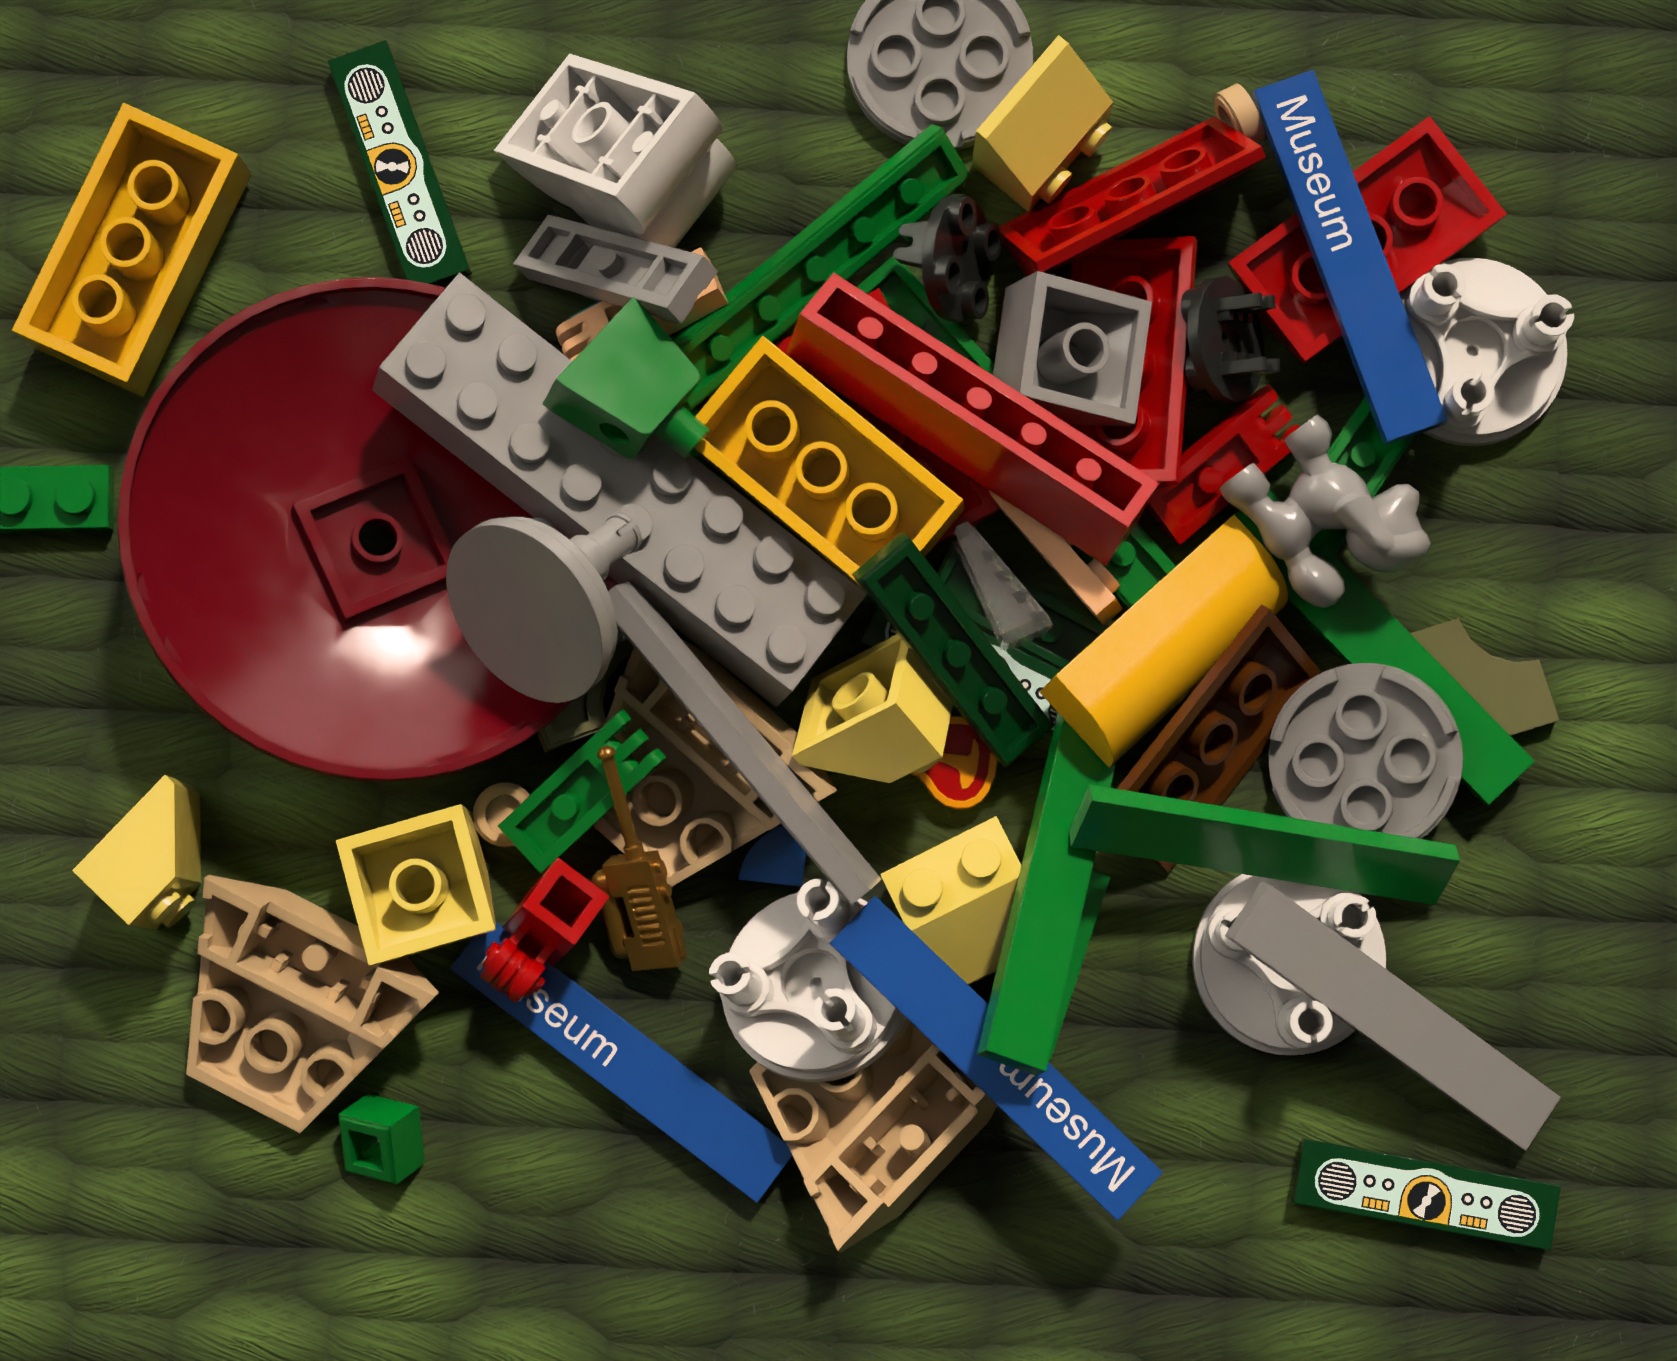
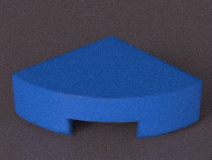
(775, 860)

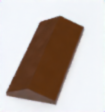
(1225, 717)

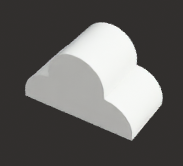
(621, 150)

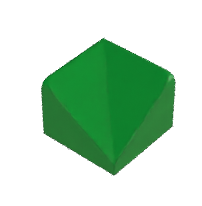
(381, 1138)

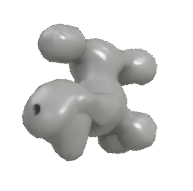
(1329, 496)

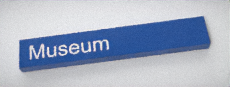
(1349, 258)
(953, 1020)
(638, 1072)

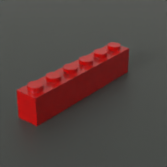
(970, 418)

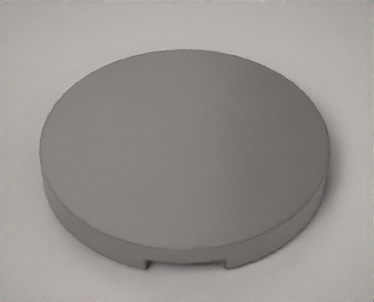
(936, 63)
(1366, 751)

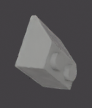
(1073, 349)

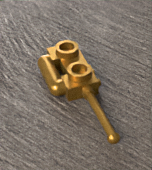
(642, 882)

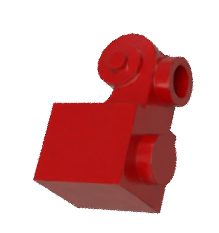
(542, 930)

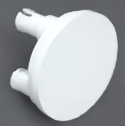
(1488, 346)
(796, 997)
(1253, 999)

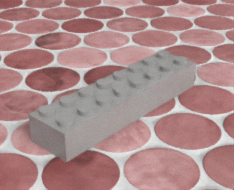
(706, 551)

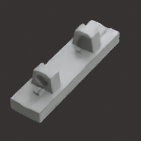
(615, 267)

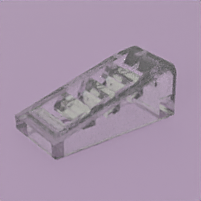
(1005, 601)

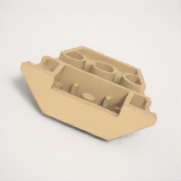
(695, 800)
(290, 1001)
(877, 1134)

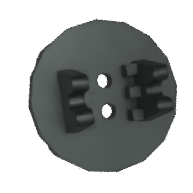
(954, 257)
(1226, 339)

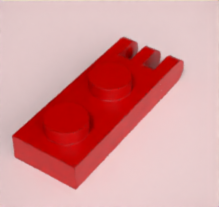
(1217, 457)

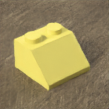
(1043, 127)
(874, 716)
(150, 858)
(418, 884)
(960, 897)

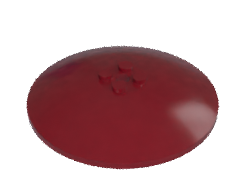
(250, 554)

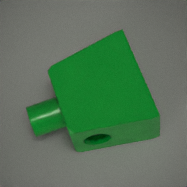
(630, 387)

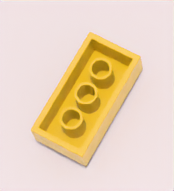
(132, 250)
(819, 463)

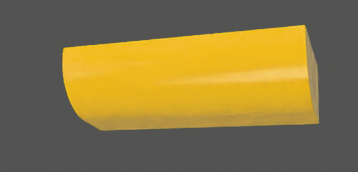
(1166, 642)

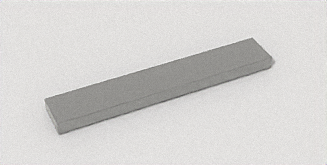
(741, 743)
(1392, 1015)

